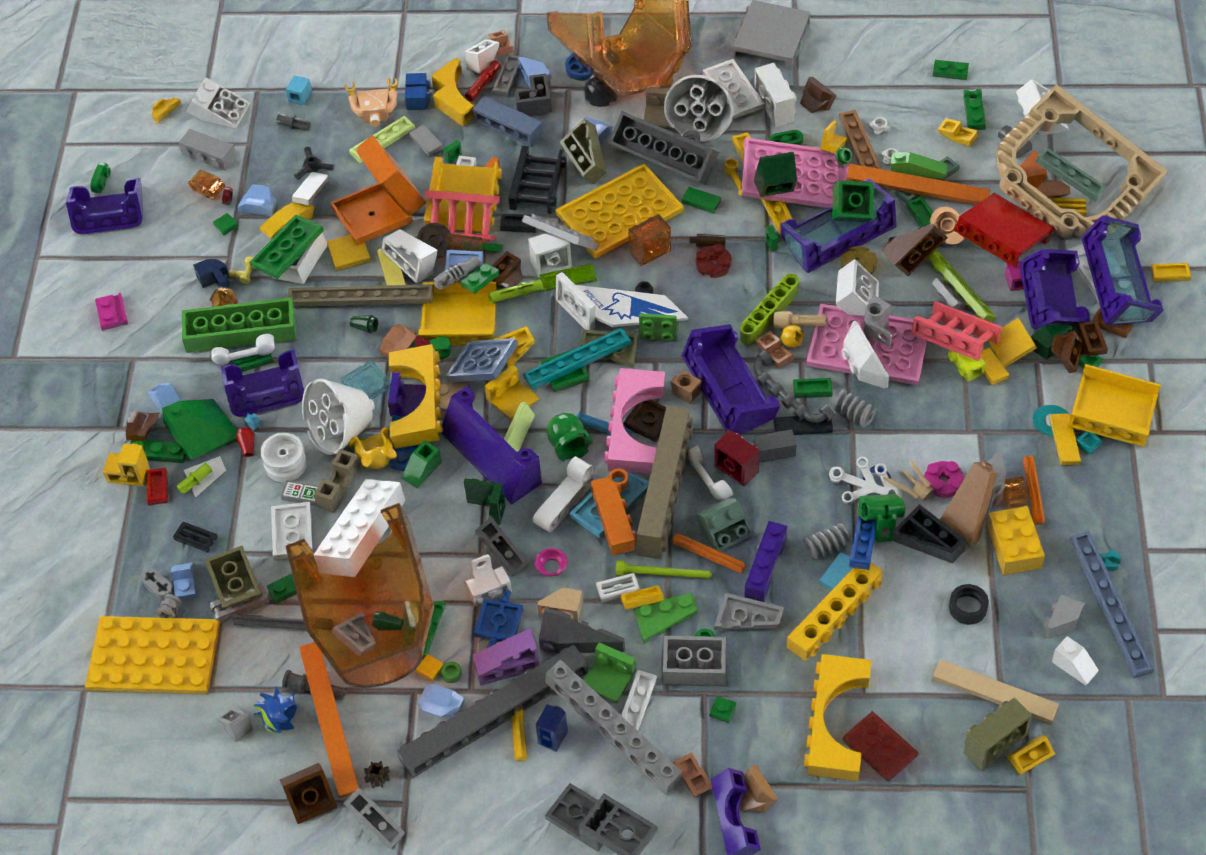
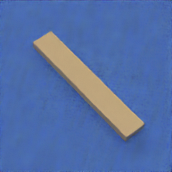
(993, 690)

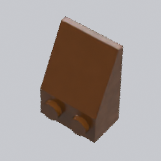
(913, 248)

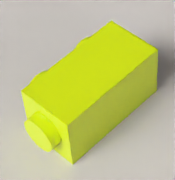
(967, 366)

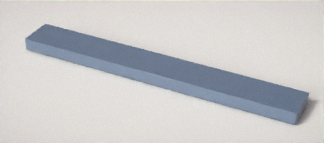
(1111, 605)

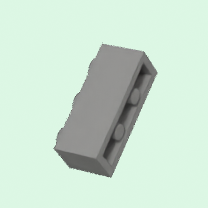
(207, 149)

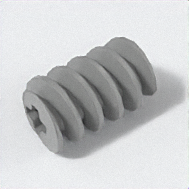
(854, 410)
(826, 540)

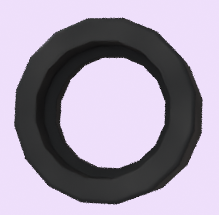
(971, 591)

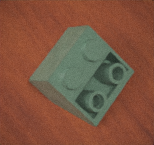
(724, 524)

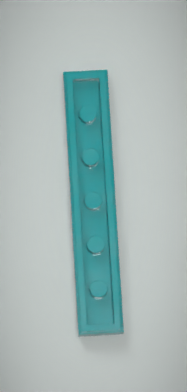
(576, 358)

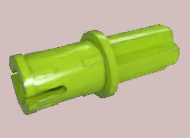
(194, 478)

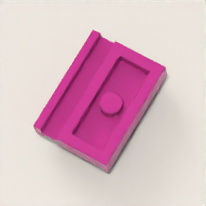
(111, 311)

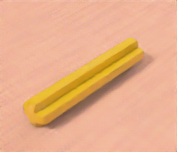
(519, 739)

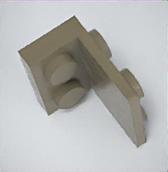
(655, 107)

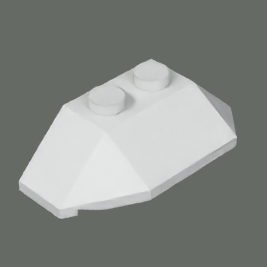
(863, 359)

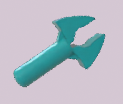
(1111, 556)

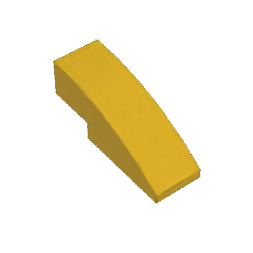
(284, 215)

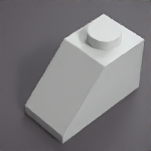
(481, 55)
(1075, 661)

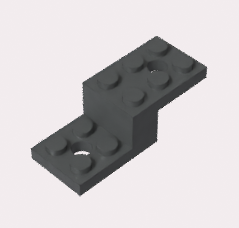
(601, 822)

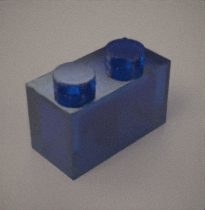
(551, 727)

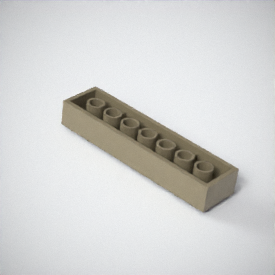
(664, 482)

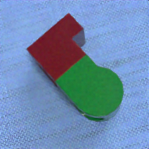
(439, 344)

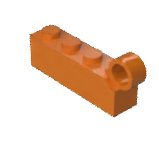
(612, 512)

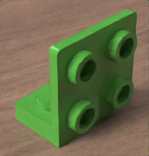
(658, 327)
(610, 672)

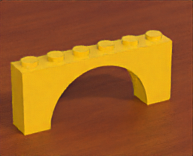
(423, 422)
(826, 755)

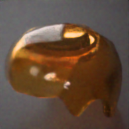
(223, 296)

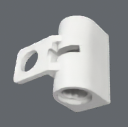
(486, 581)

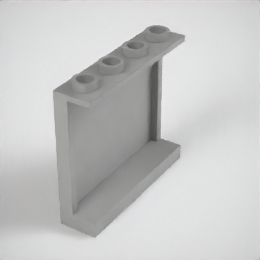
(772, 32)

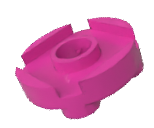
(944, 469)

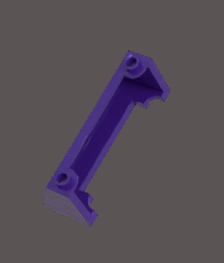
(727, 379)
(488, 450)

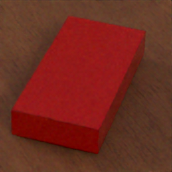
(157, 486)

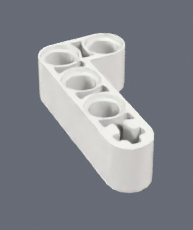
(566, 495)

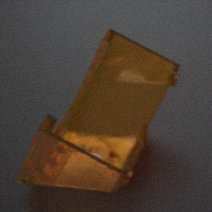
(638, 57)

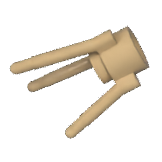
(921, 489)

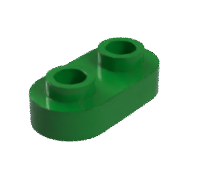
(790, 137)
(99, 177)

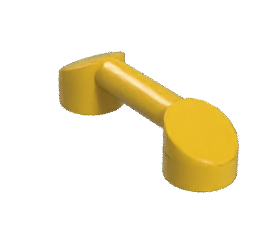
(730, 169)

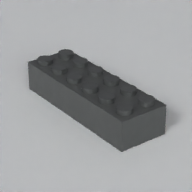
(663, 147)

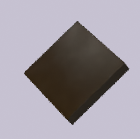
(646, 419)

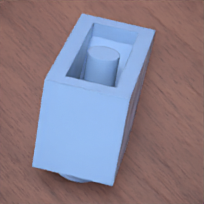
(532, 67)
(163, 395)

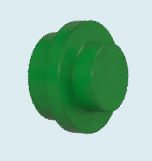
(843, 155)

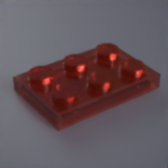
(880, 746)

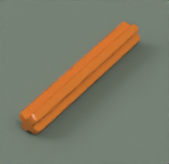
(1034, 491)
(709, 553)

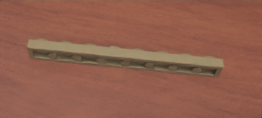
(361, 295)

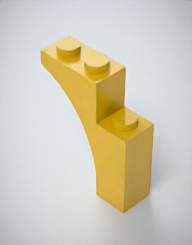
(448, 97)

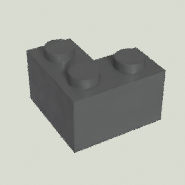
(536, 98)

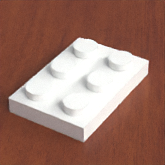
(290, 525)

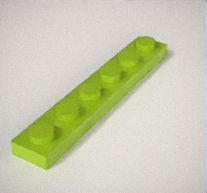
(961, 287)

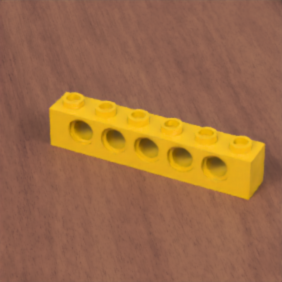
(823, 612)

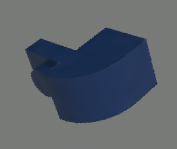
(211, 272)

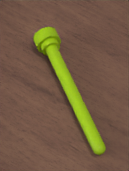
(624, 568)

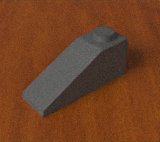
(501, 546)

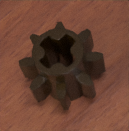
(376, 780)

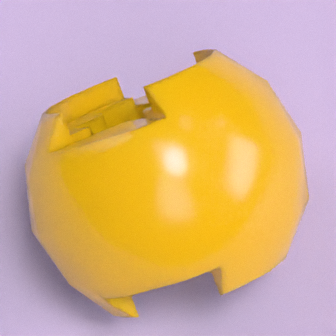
(792, 336)

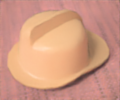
(945, 220)

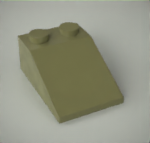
(232, 577)

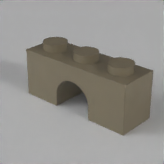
(331, 492)

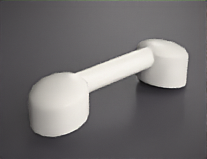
(264, 346)
(720, 489)

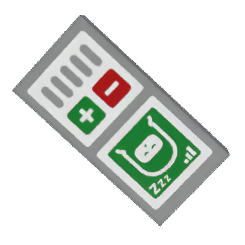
(299, 492)

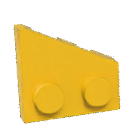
(525, 342)

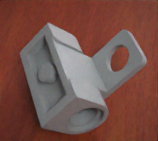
(877, 320)

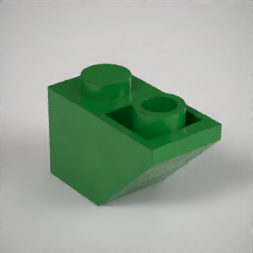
(422, 464)

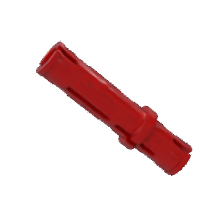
(486, 76)

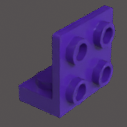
(404, 397)

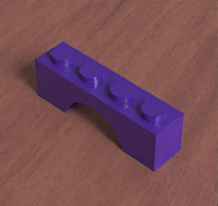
(765, 560)
(729, 791)

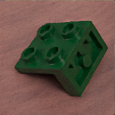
(486, 494)

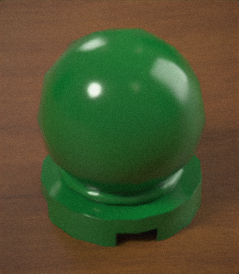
(568, 436)

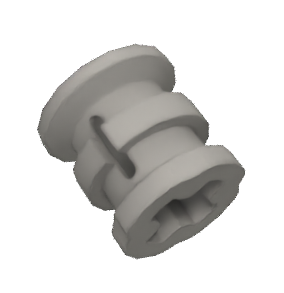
(169, 606)

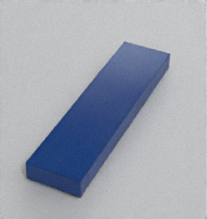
(863, 544)

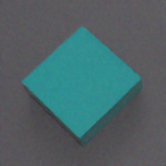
(1089, 442)

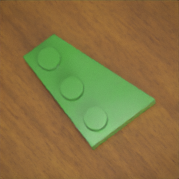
(659, 616)

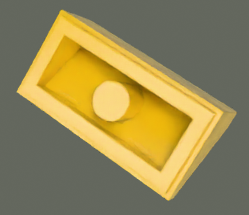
(1031, 754)

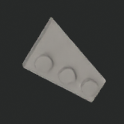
(746, 613)

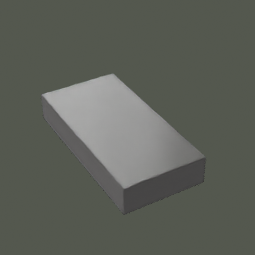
(426, 140)

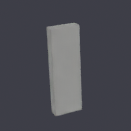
(506, 76)

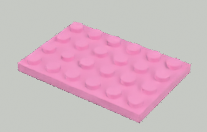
(815, 171)
(901, 359)

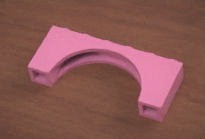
(632, 388)

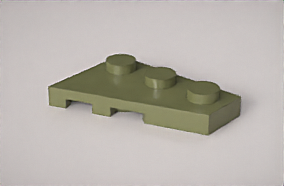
(623, 356)

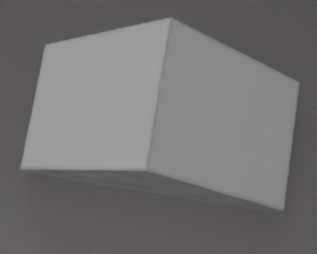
(236, 723)

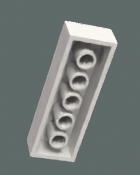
(358, 529)

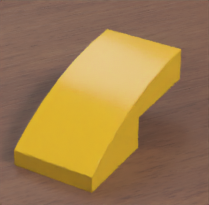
(954, 131)

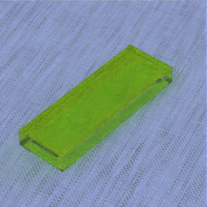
(578, 275)

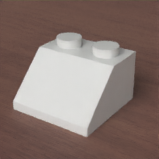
(549, 254)

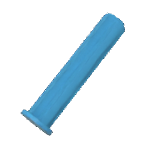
(596, 423)

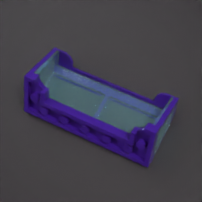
(824, 239)
(1118, 272)

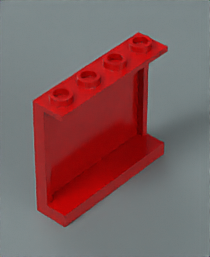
(1002, 228)

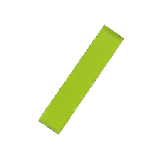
(763, 314)

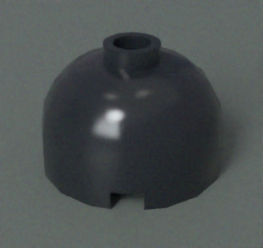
(598, 92)

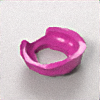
(551, 554)

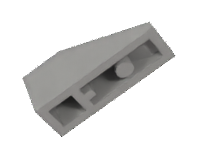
(374, 818)

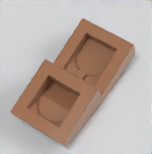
(505, 46)
(773, 346)
(692, 775)

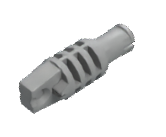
(456, 273)

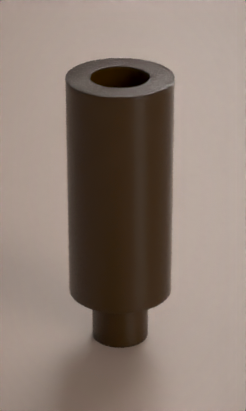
(705, 240)

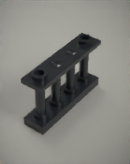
(522, 171)

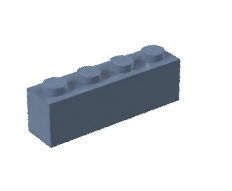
(508, 121)

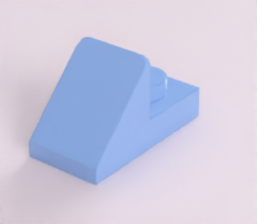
(184, 581)

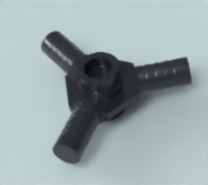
(312, 164)

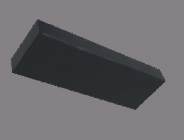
(803, 426)

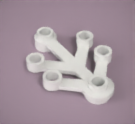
(868, 485)

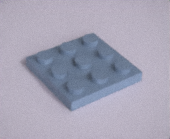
(481, 360)

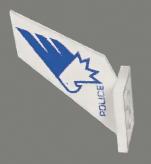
(610, 305)

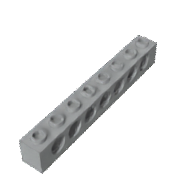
(613, 727)

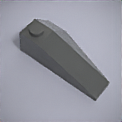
(561, 632)

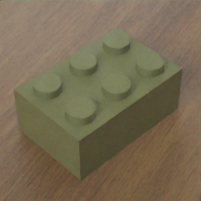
(997, 733)

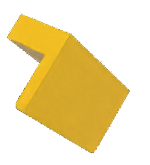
(832, 141)

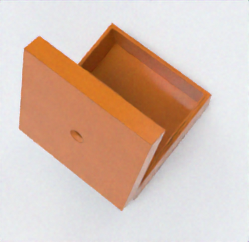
(390, 199)

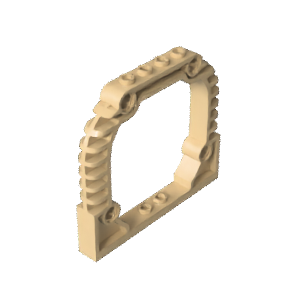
(1058, 108)

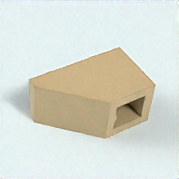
(563, 600)

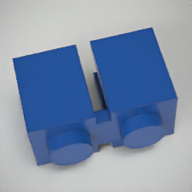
(417, 91)

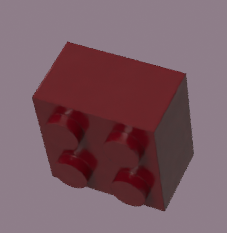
(736, 457)

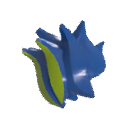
(276, 711)

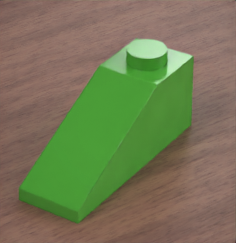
(918, 165)

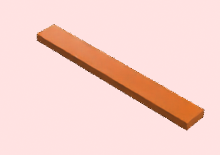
(918, 184)
(329, 720)

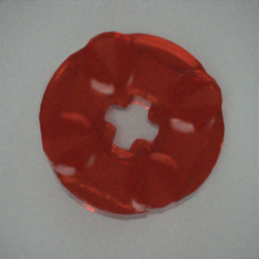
(716, 253)

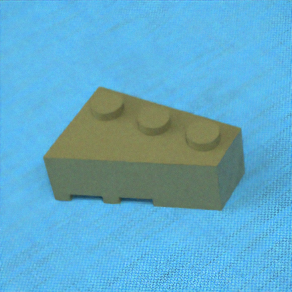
(585, 150)

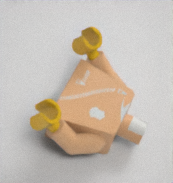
(373, 104)

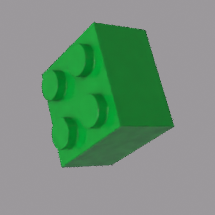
(853, 201)

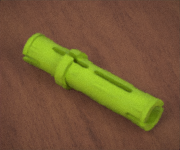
(515, 291)

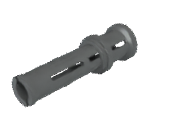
(301, 683)

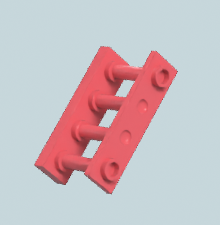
(470, 201)
(952, 339)

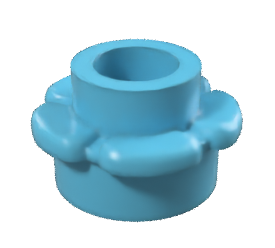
(252, 421)

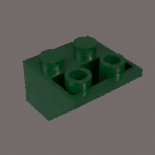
(776, 174)

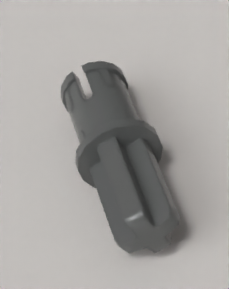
(293, 121)

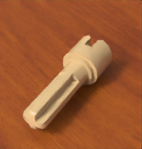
(785, 318)

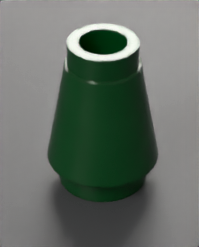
(365, 323)
(387, 622)

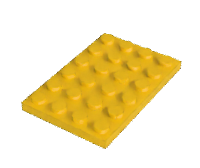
(618, 206)
(153, 655)

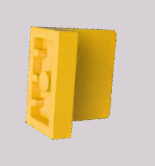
(508, 392)

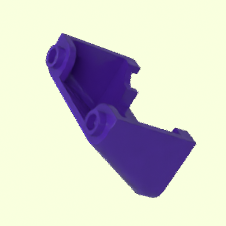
(105, 212)
(1050, 288)
(265, 388)

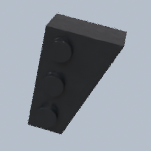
(929, 535)

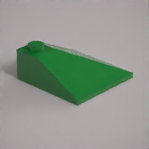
(198, 426)

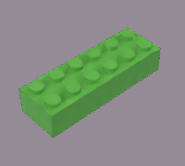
(238, 324)

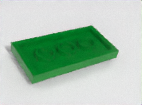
(286, 246)

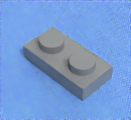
(946, 291)

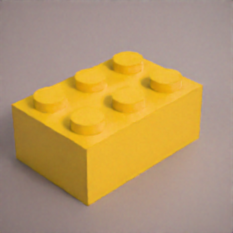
(1015, 540)

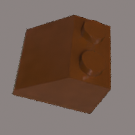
(308, 793)

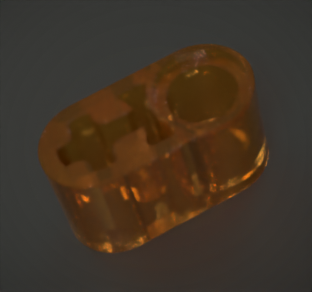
(206, 184)

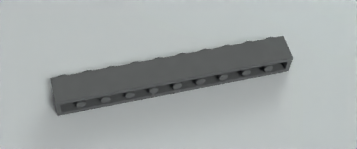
(485, 714)

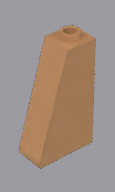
(970, 503)

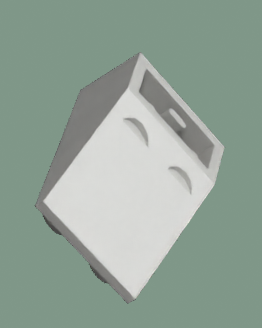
(217, 105)

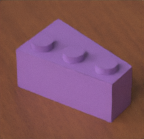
(506, 658)

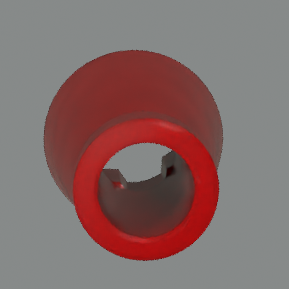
(245, 439)

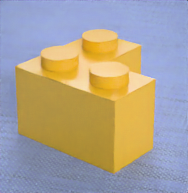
(127, 467)

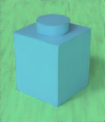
(298, 89)

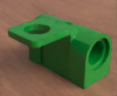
(883, 510)

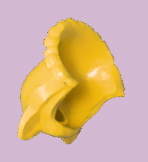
(375, 450)

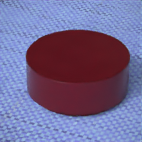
(227, 196)

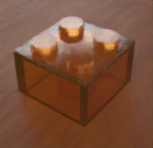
(649, 240)

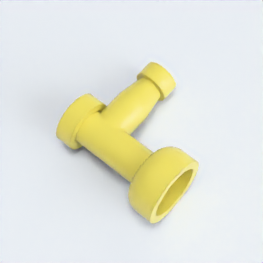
(244, 276)

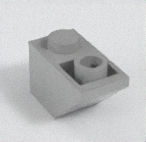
(1064, 617)

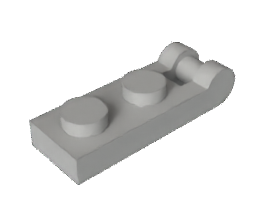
(223, 615)

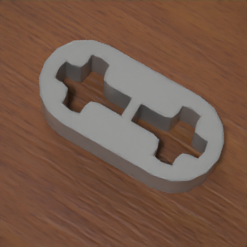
(153, 587)

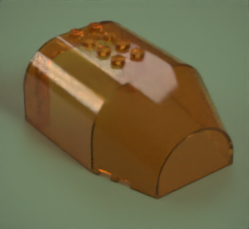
(387, 582)

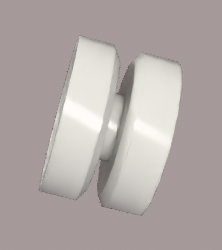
(283, 457)

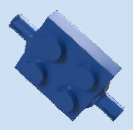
(498, 619)

